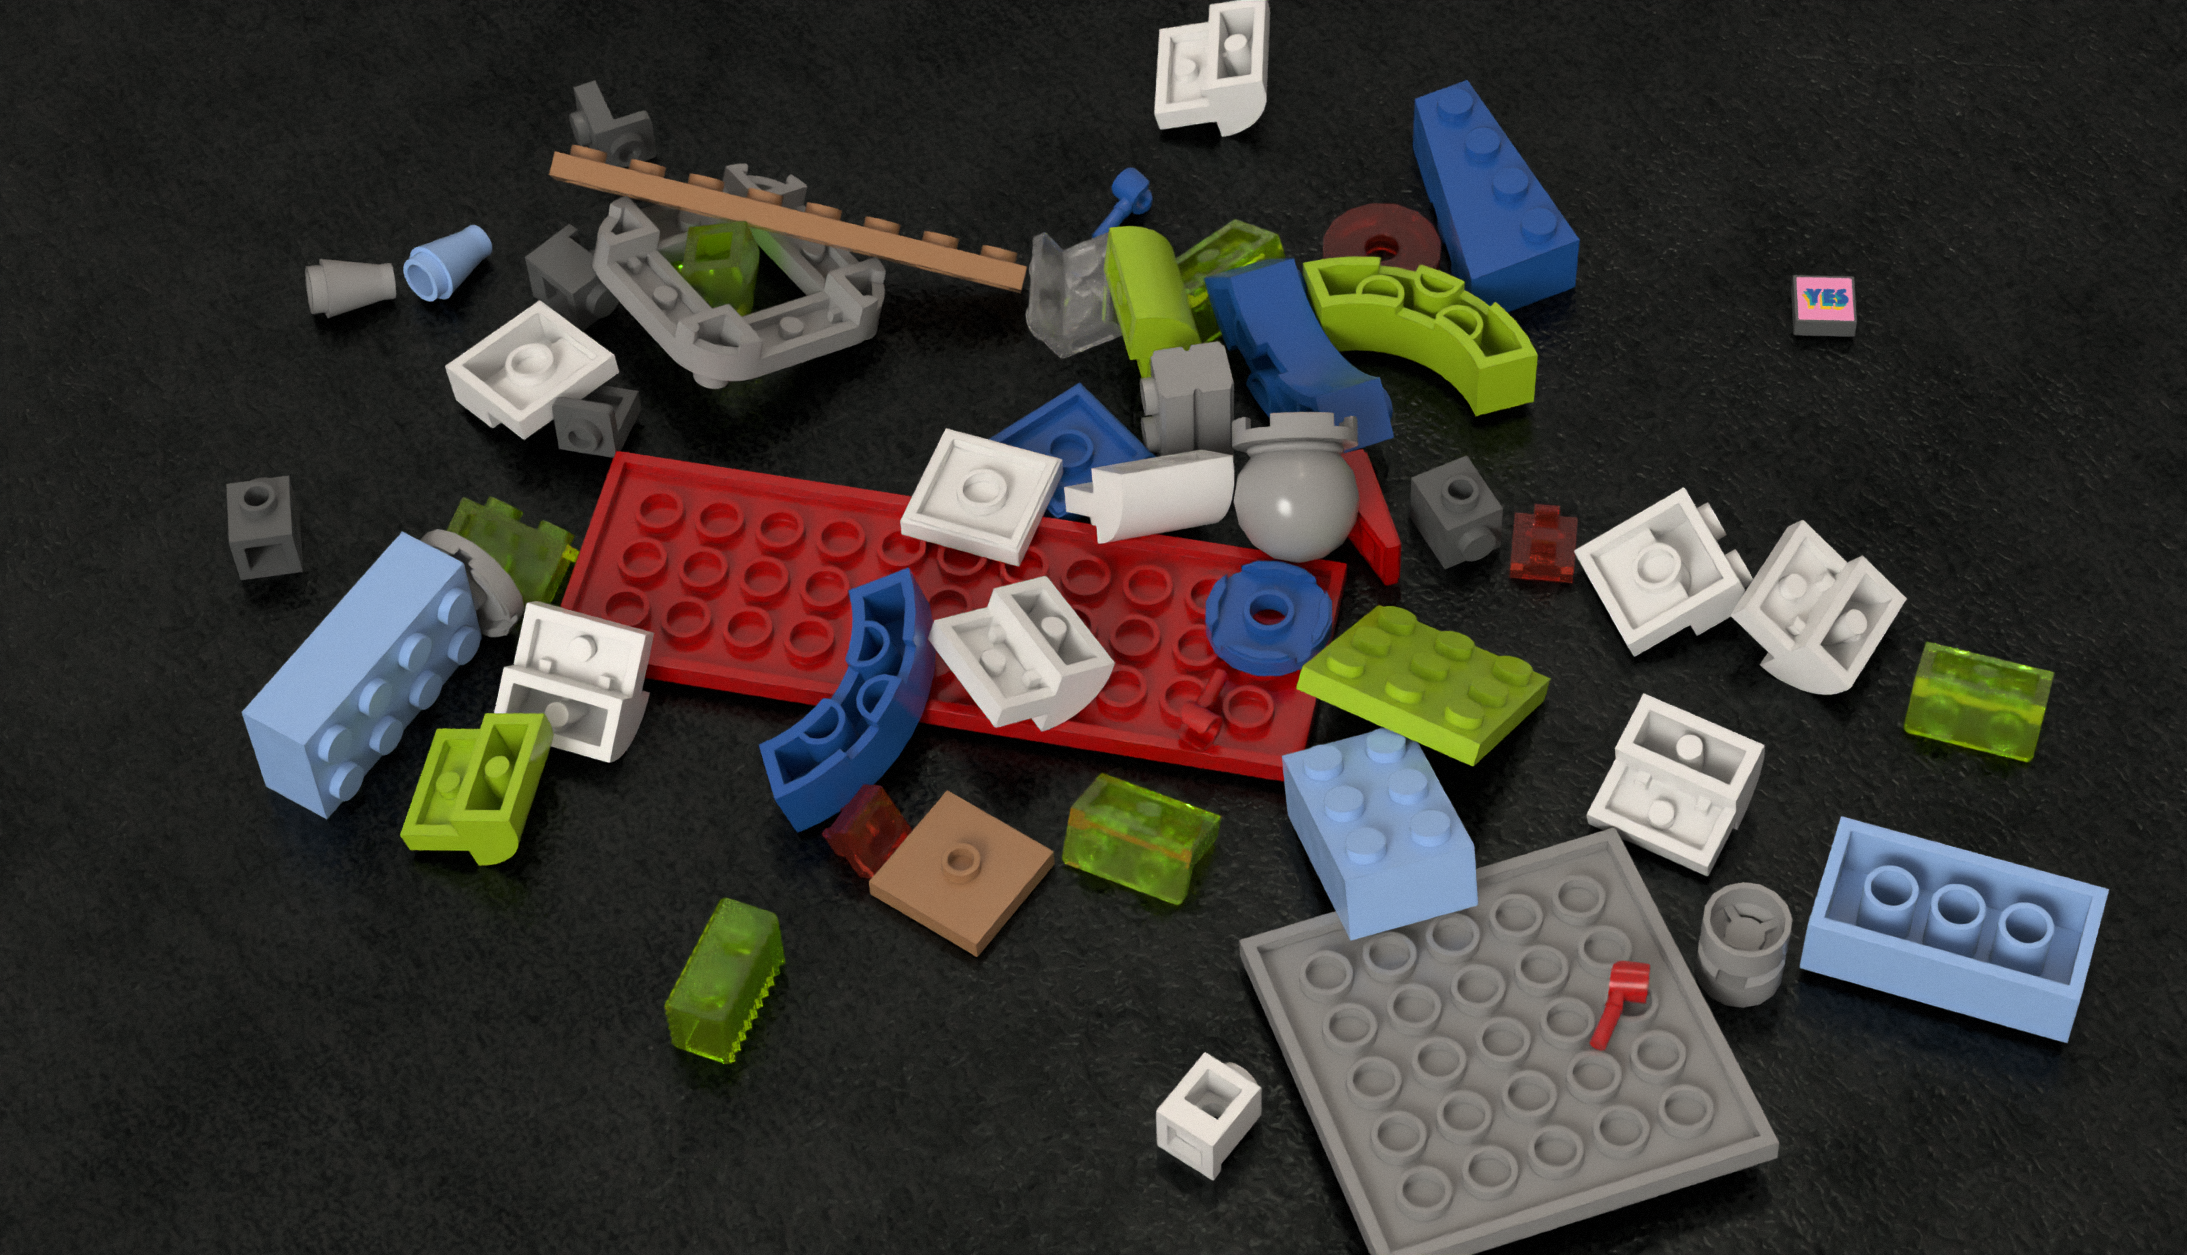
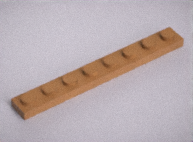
(764, 212)

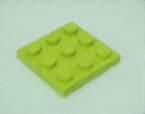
(1424, 683)

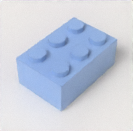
(1380, 832)

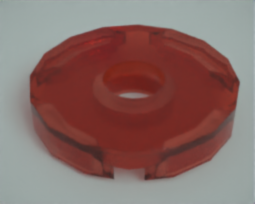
(1384, 228)

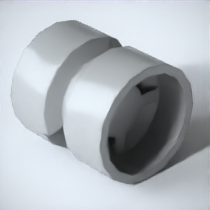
(1743, 944)

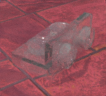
(1070, 296)

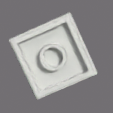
(982, 497)

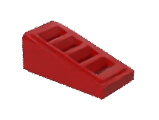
(1374, 528)

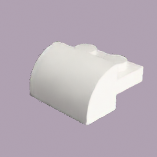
(1215, 68)
(1155, 494)
(1816, 612)
(1024, 655)
(581, 676)
(1677, 784)

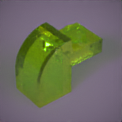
(722, 264)

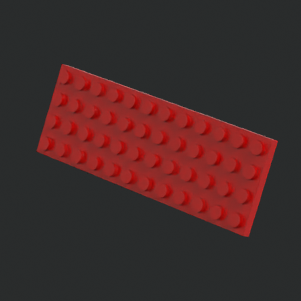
(753, 599)

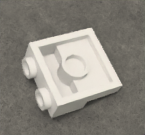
(525, 367)
(1665, 572)

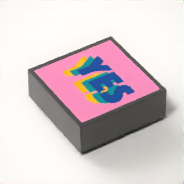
(1823, 305)

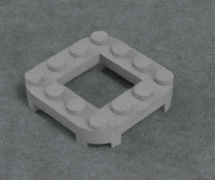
(718, 343)

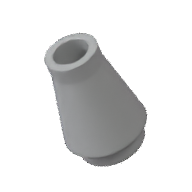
(345, 285)

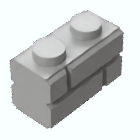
(1188, 401)

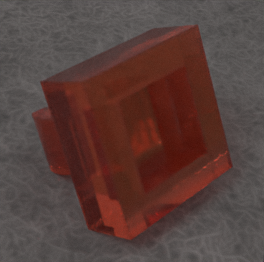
(1543, 545)
(868, 830)

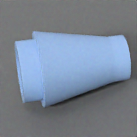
(444, 264)

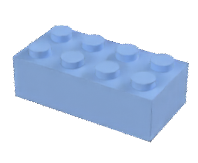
(363, 675)
(1953, 929)

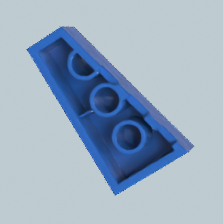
(1489, 205)

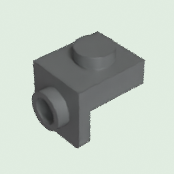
(620, 138)
(596, 422)

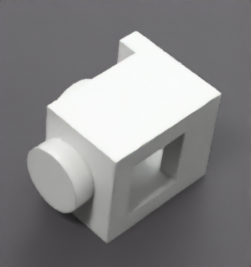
(1187, 1115)

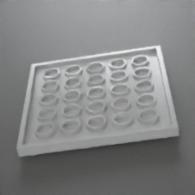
(1463, 1065)

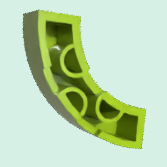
(1427, 321)

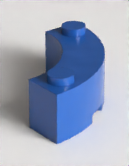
(1290, 357)
(872, 713)

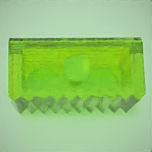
(725, 981)

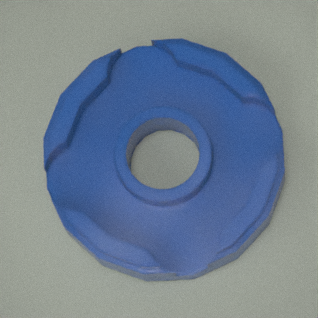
(1261, 647)

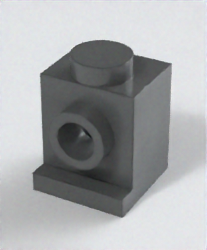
(566, 281)

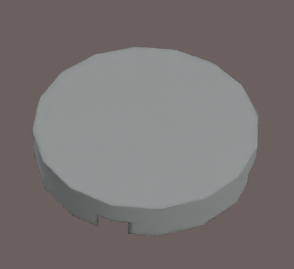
(493, 591)

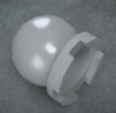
(1296, 489)

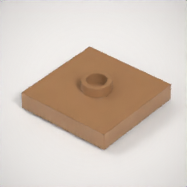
(962, 873)

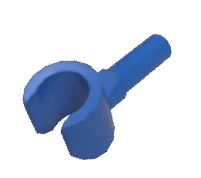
(1134, 197)

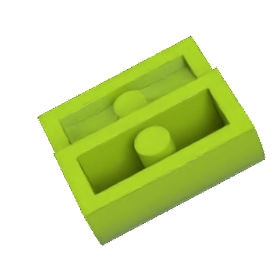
(1148, 294)
(479, 787)

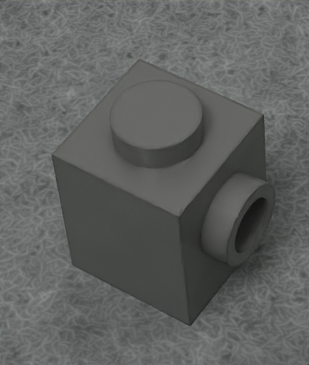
(1456, 512)
(264, 527)

